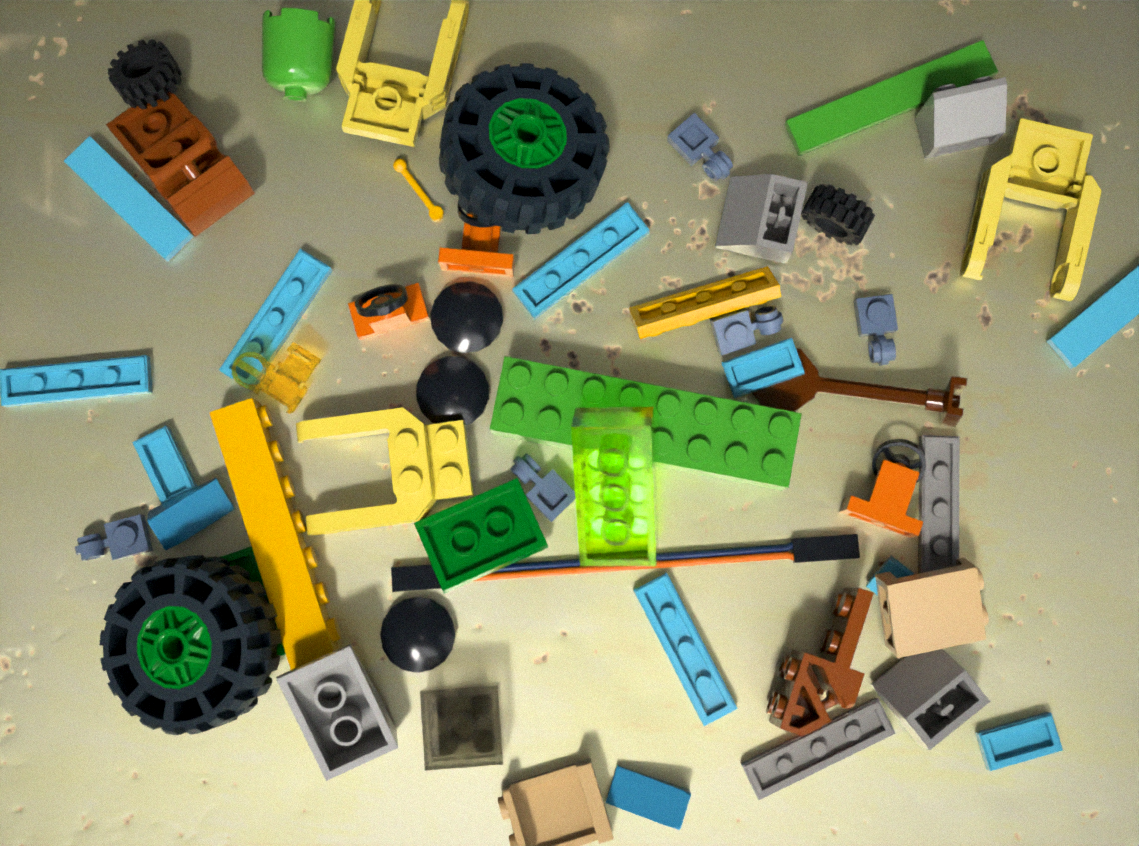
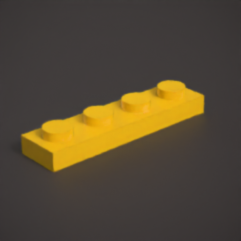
(704, 302)

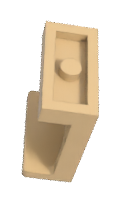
(932, 609)
(556, 808)

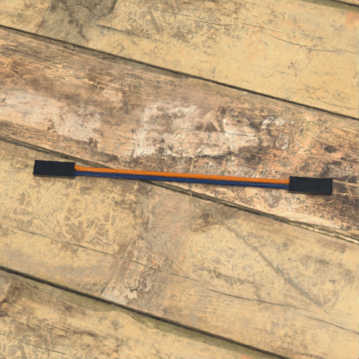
(803, 550)

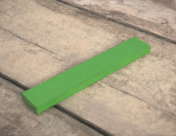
(887, 98)

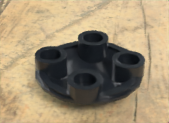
(466, 317)
(452, 390)
(417, 634)

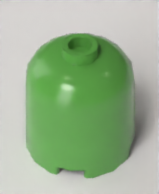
(297, 52)

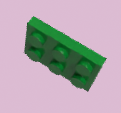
(481, 535)

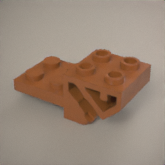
(182, 161)
(804, 676)

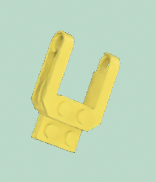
(392, 100)
(1045, 170)
(424, 463)

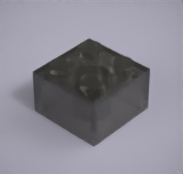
(462, 726)

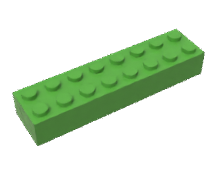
(690, 428)

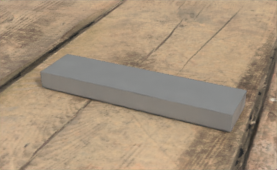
(939, 503)
(817, 750)

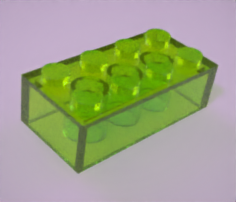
(615, 486)

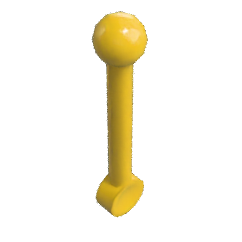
(435, 212)

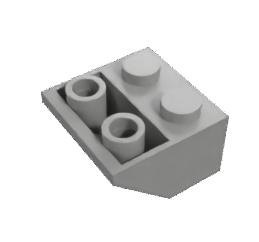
(963, 117)
(761, 216)
(930, 695)

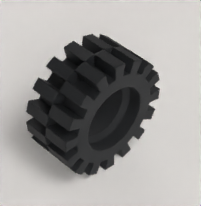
(159, 69)
(838, 214)

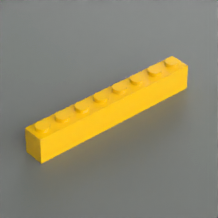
(276, 531)

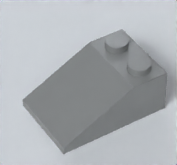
(339, 711)

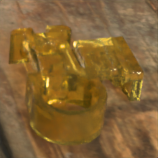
(285, 381)

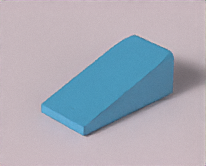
(189, 513)
(649, 797)

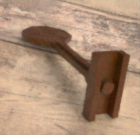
(799, 391)

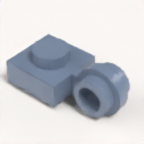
(695, 140)
(877, 317)
(735, 329)
(550, 493)
(124, 539)

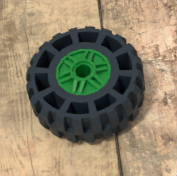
(523, 148)
(190, 644)

